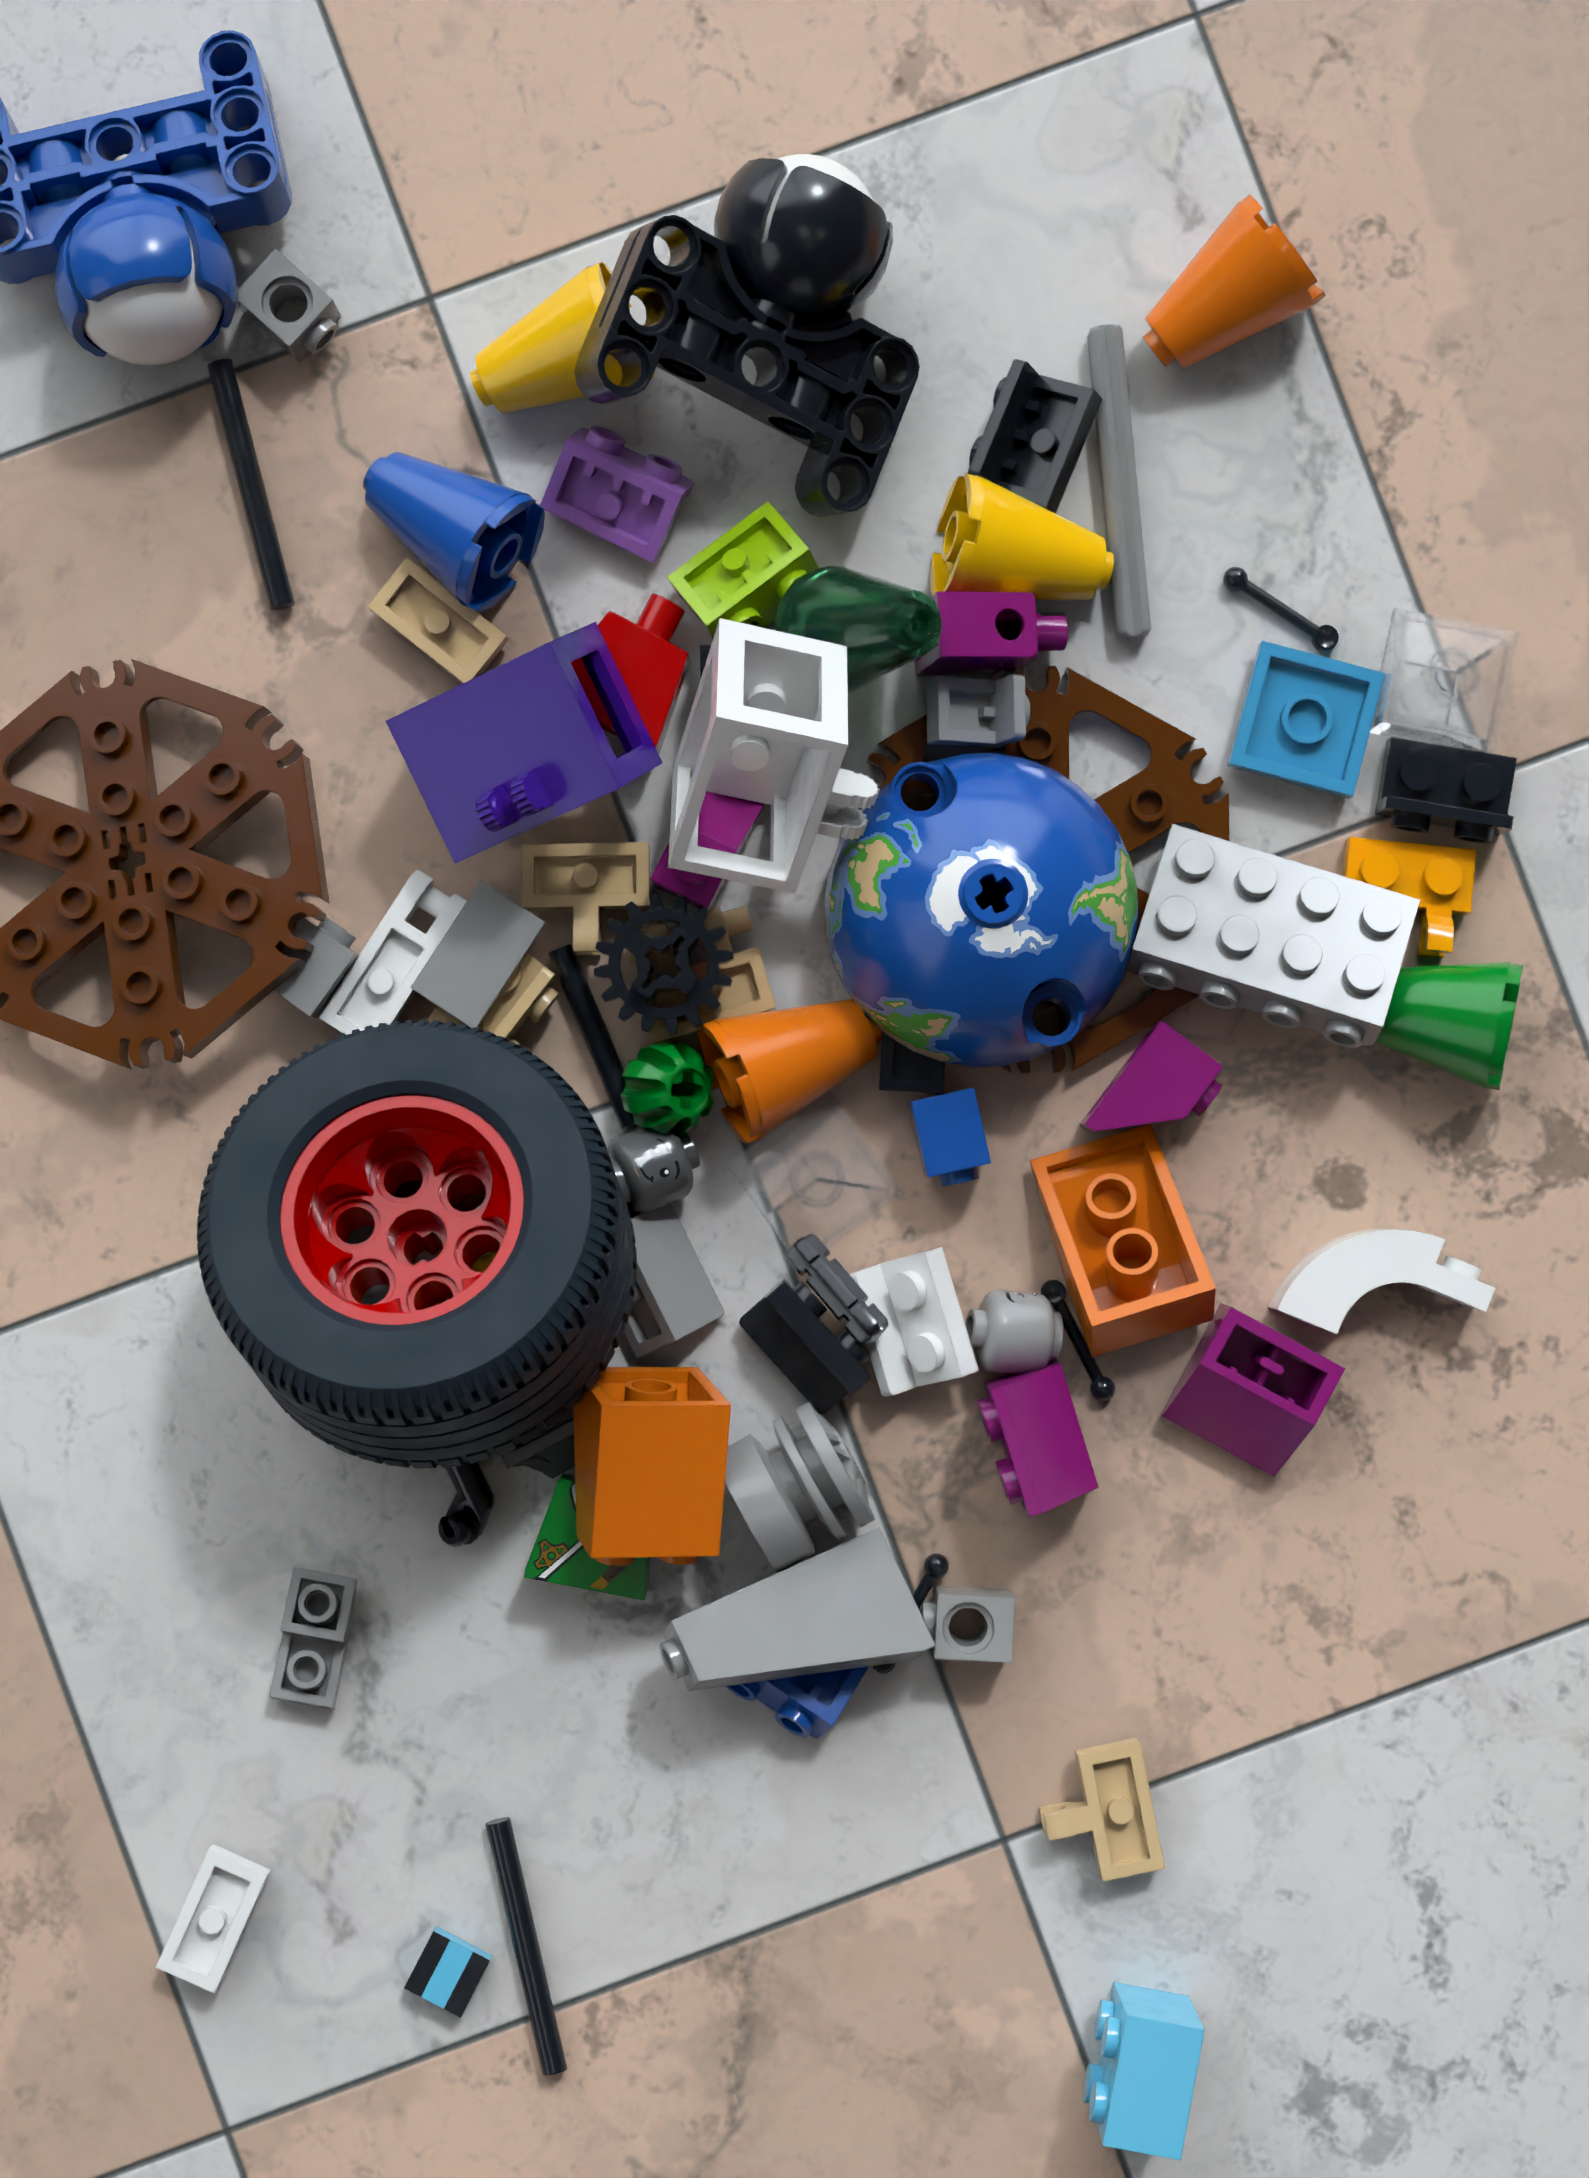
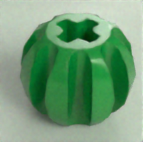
(667, 1088)

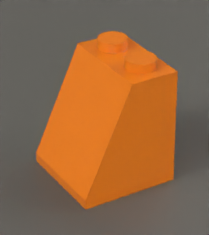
(650, 1465)

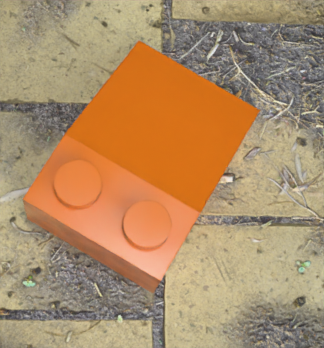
(1123, 1240)

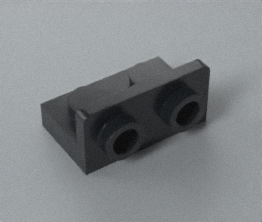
(1446, 788)

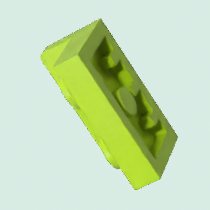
(744, 571)

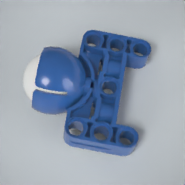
(138, 234)

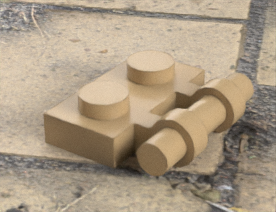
(750, 984)

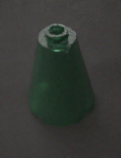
(873, 617)

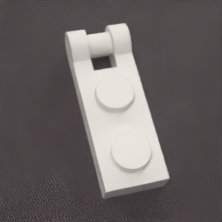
(382, 975)

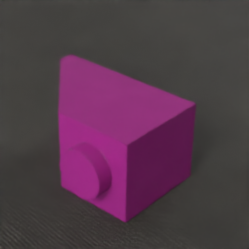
(722, 826)
(1157, 1083)

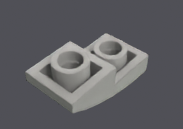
(314, 1638)

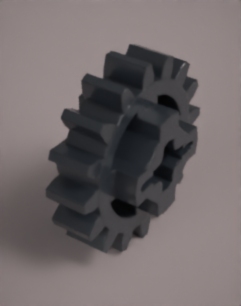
(641, 946)

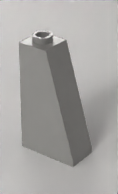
(809, 1619)

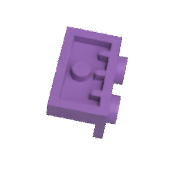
(616, 491)

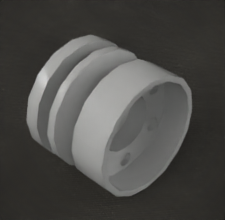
(795, 1487)

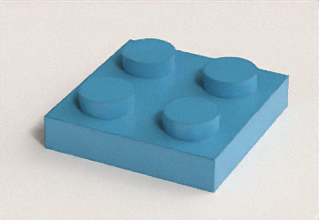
(1306, 719)

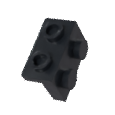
(1034, 434)
(804, 1348)

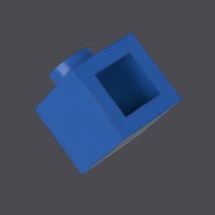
(950, 1136)

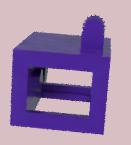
(522, 744)

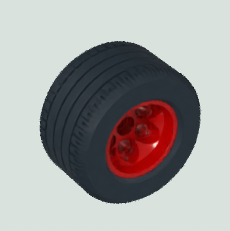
(326, 1157)

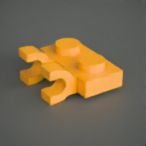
(1432, 873)

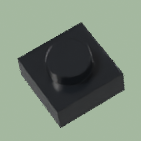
(909, 1070)

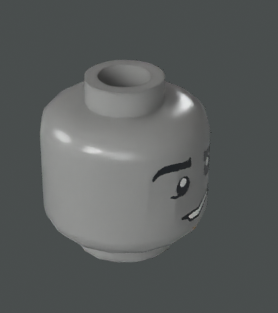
(1015, 1332)

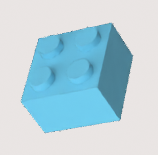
(1144, 2070)

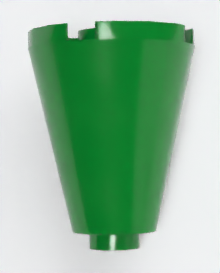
(1455, 1018)

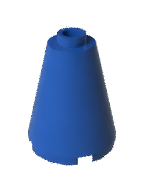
(456, 524)

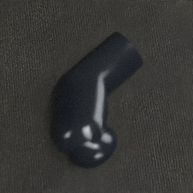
(469, 1507)

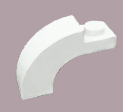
(1348, 1267)

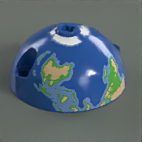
(962, 976)

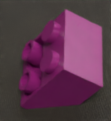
(1252, 1390)
(1040, 1439)

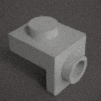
(976, 711)

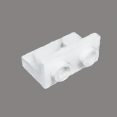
(925, 1326)

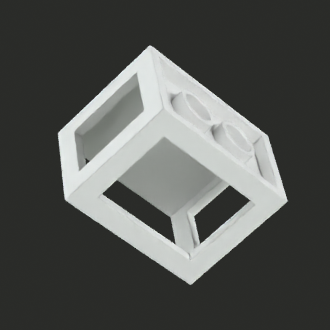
(770, 733)

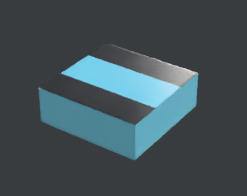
(448, 1971)

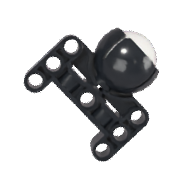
(778, 284)

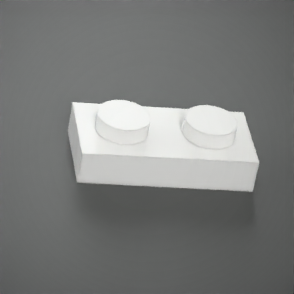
(213, 1918)

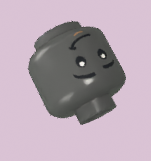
(653, 1167)

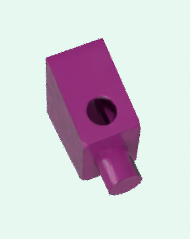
(970, 636)

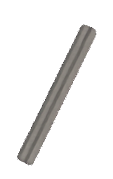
(1119, 482)

